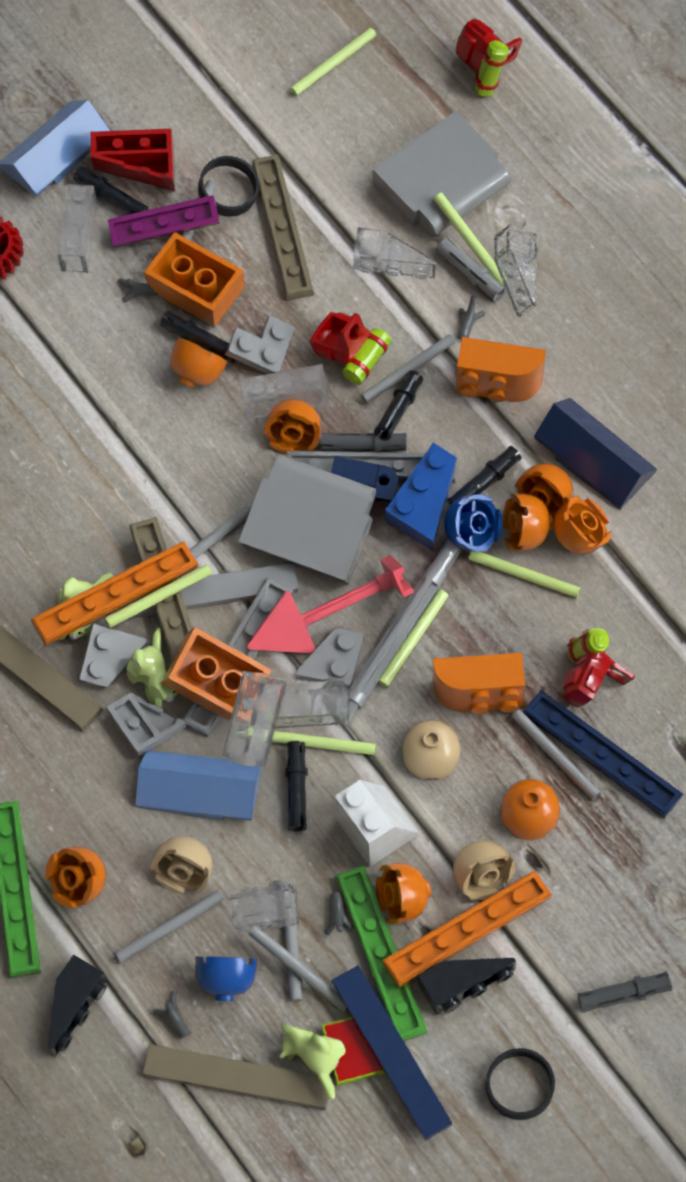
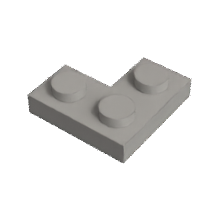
(264, 352)

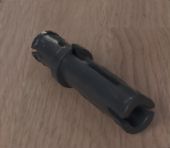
(108, 191)
(197, 335)
(403, 397)
(493, 471)
(296, 776)

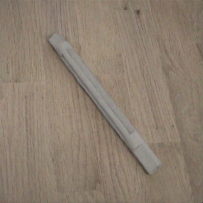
(401, 627)

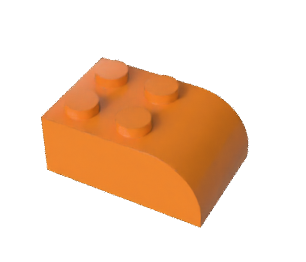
(195, 279)
(499, 370)
(209, 672)
(480, 682)

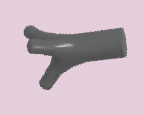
(135, 289)
(469, 318)
(337, 915)
(173, 1016)

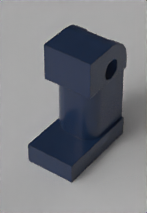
(369, 475)

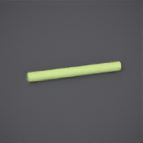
(333, 61)
(468, 236)
(525, 573)
(158, 596)
(413, 638)
(326, 743)

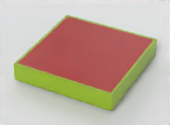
(358, 1061)

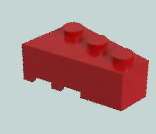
(136, 155)

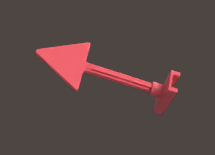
(287, 628)

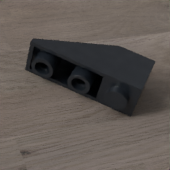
(458, 979)
(74, 993)

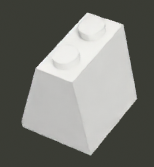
(372, 820)

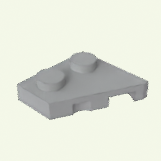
(106, 655)
(334, 658)
(143, 723)

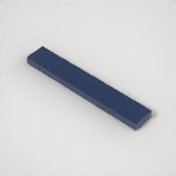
(603, 754)
(392, 1053)

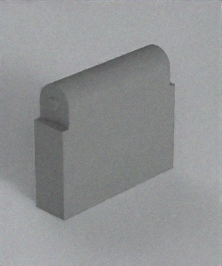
(444, 160)
(310, 518)

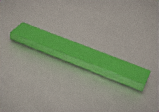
(16, 896)
(377, 946)

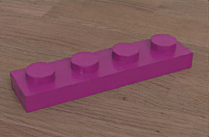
(163, 221)

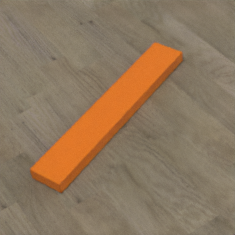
(114, 593)
(466, 929)

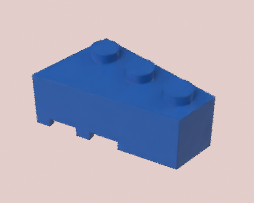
(422, 498)

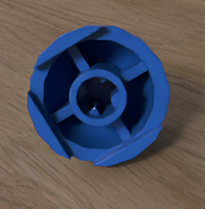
(473, 523)
(225, 975)

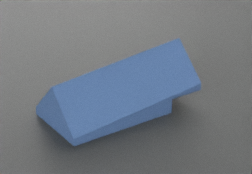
(54, 147)
(197, 786)

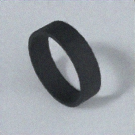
(237, 163)
(525, 1053)

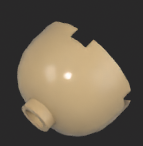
(431, 750)
(182, 864)
(482, 868)

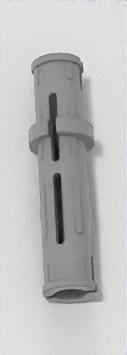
(479, 276)

